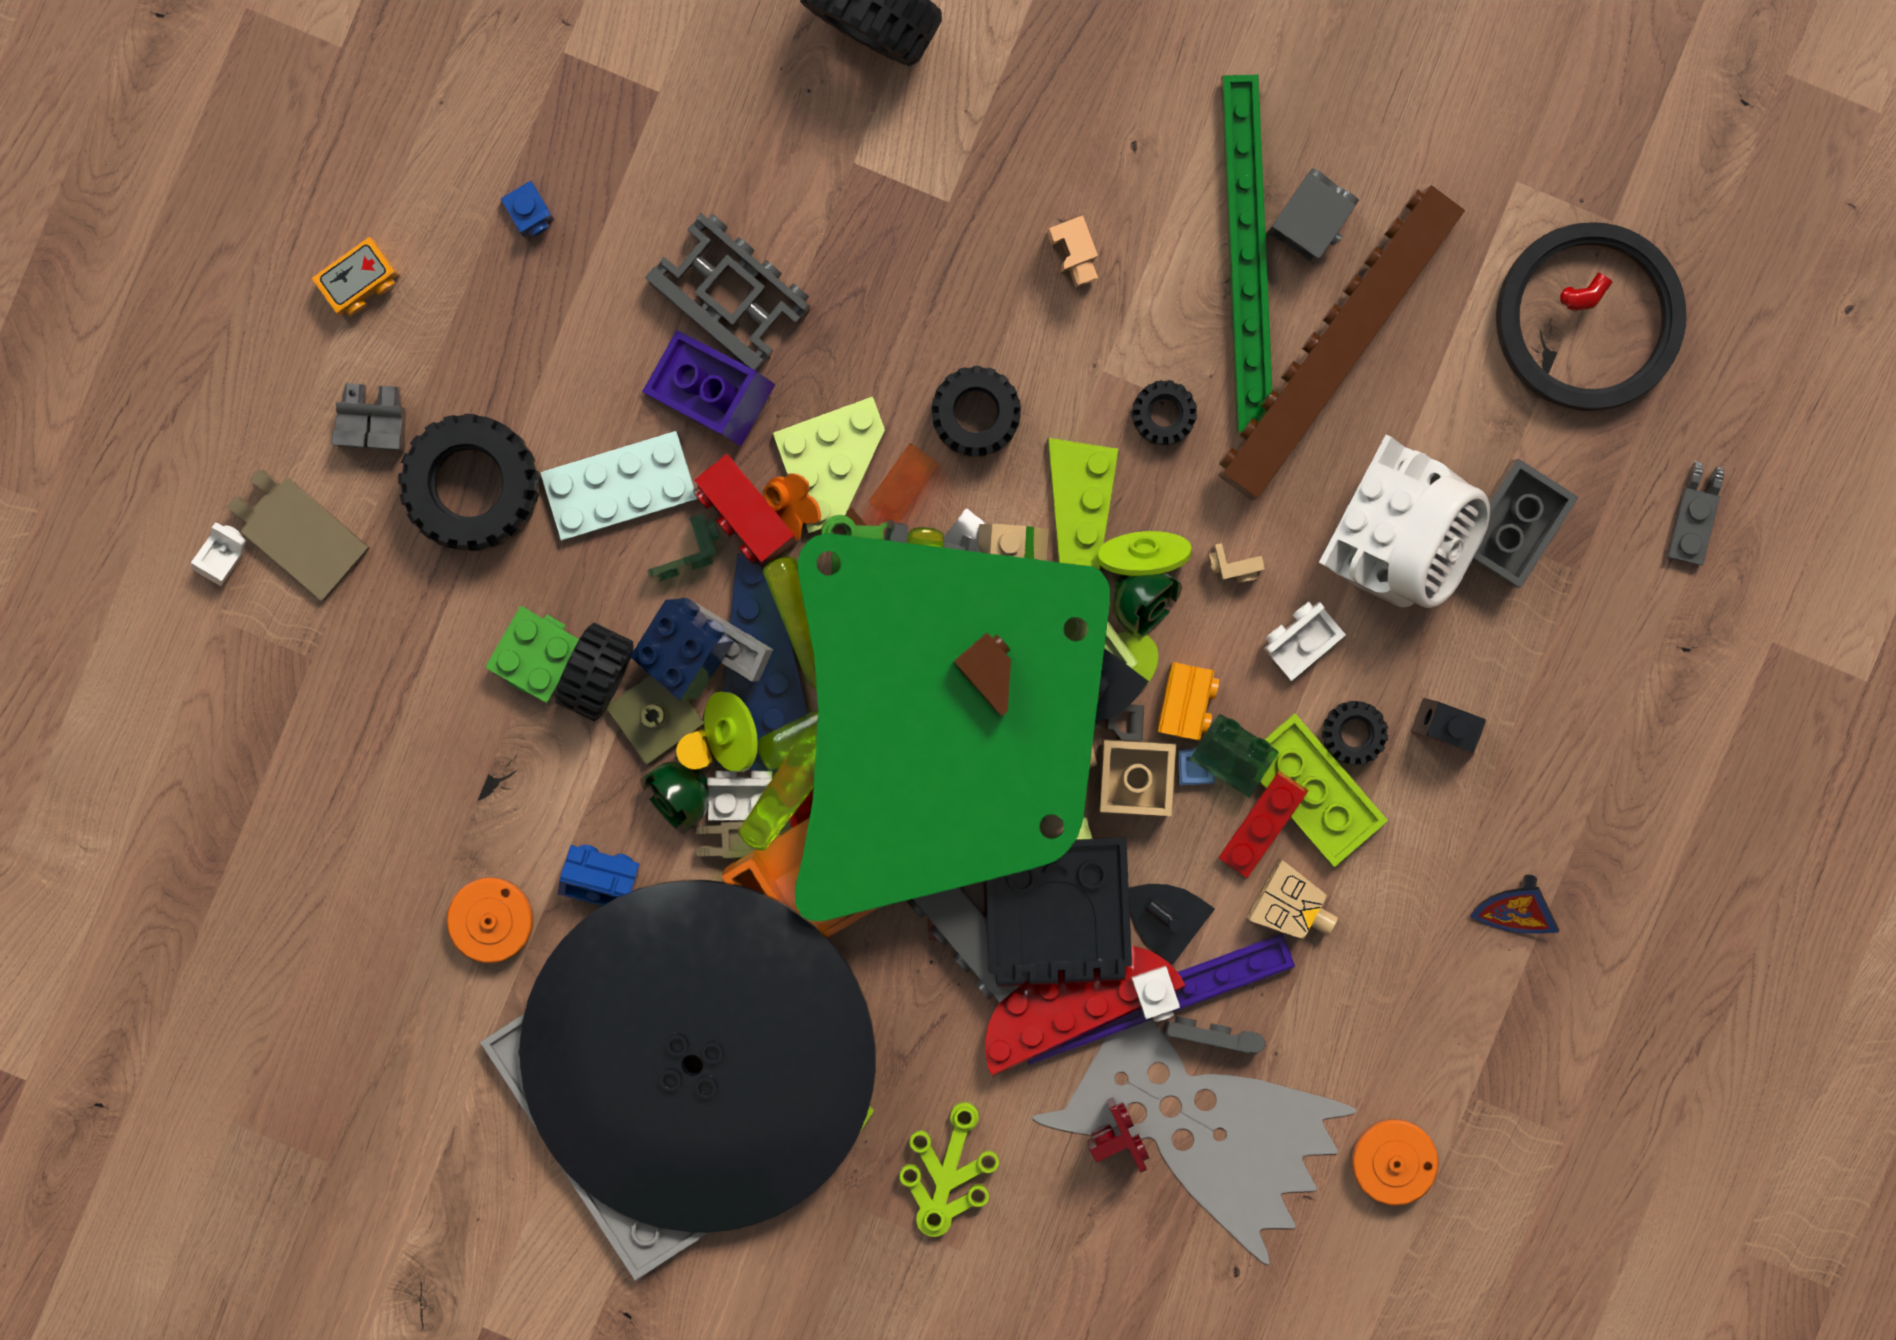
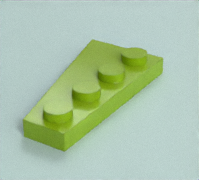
(1082, 498)

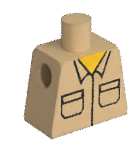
(1291, 904)

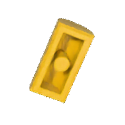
(694, 750)

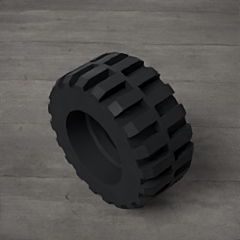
(889, 27)
(421, 472)

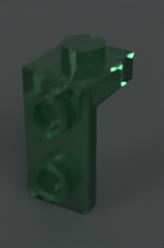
(706, 534)

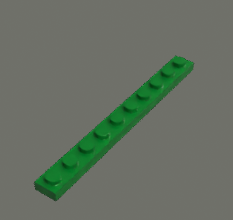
(1246, 245)

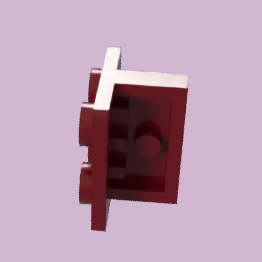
(1109, 1141)

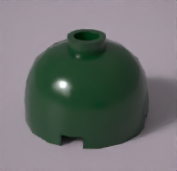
(1142, 600)
(678, 794)

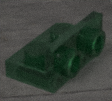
(1234, 755)

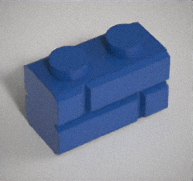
(596, 876)

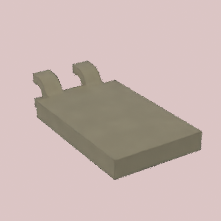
(299, 534)

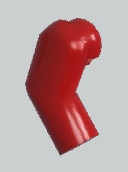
(1588, 297)

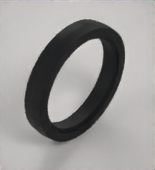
(1672, 311)

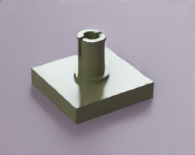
(653, 718)

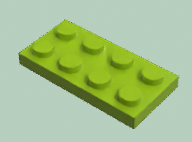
(1335, 809)

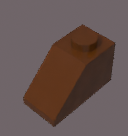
(988, 670)

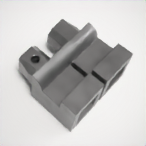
(370, 424)

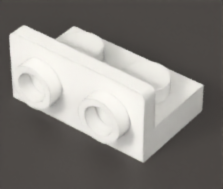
(735, 796)

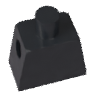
(1449, 725)

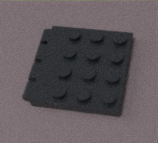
(1062, 917)

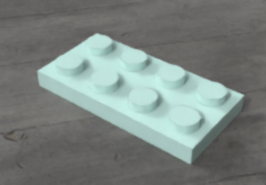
(619, 485)

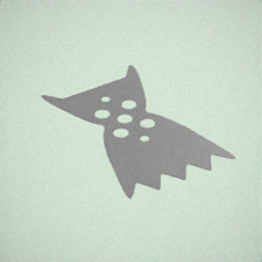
(1231, 1178)

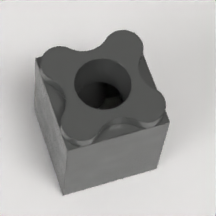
(1313, 216)

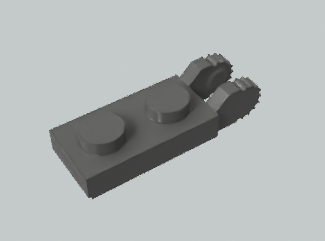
(1695, 517)
(1216, 1036)

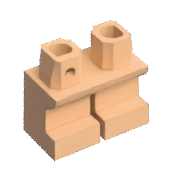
(1078, 249)

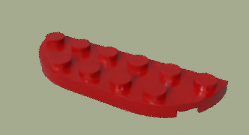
(1050, 1015)

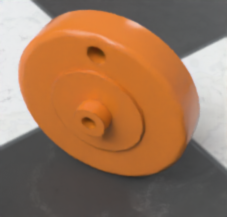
(490, 920)
(1395, 1162)

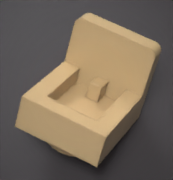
(1243, 570)

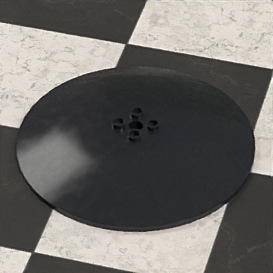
(711, 978)

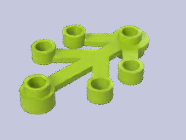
(946, 1176)

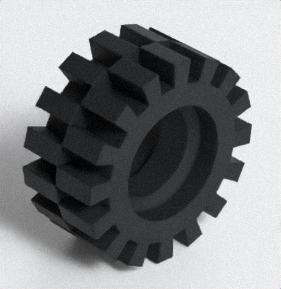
(1142, 412)
(1376, 738)

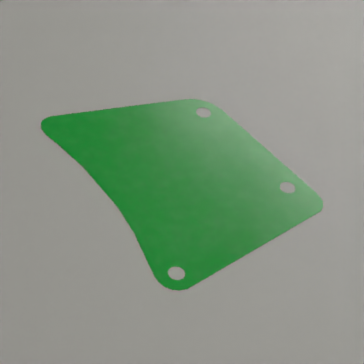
(910, 761)

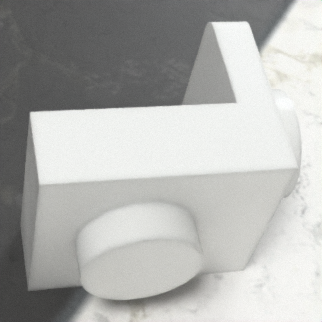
(219, 553)
(1156, 994)

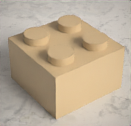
(1137, 777)

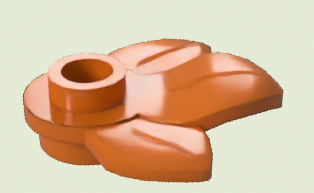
(791, 502)

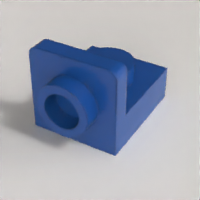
(528, 210)

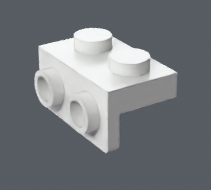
(1303, 640)

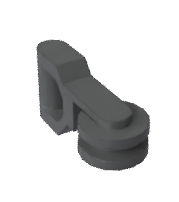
(1136, 723)

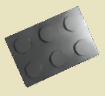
(1522, 522)

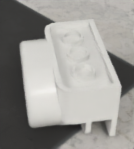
(1408, 529)

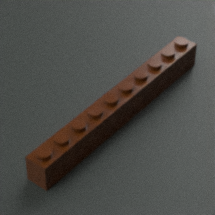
(1340, 343)

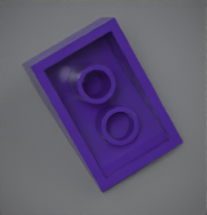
(709, 387)

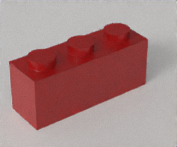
(743, 511)

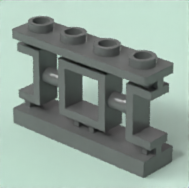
(711, 311)

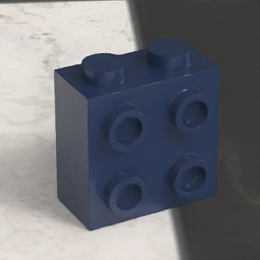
(682, 648)

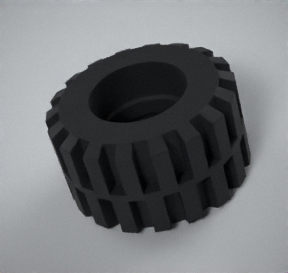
(982, 380)
(594, 671)

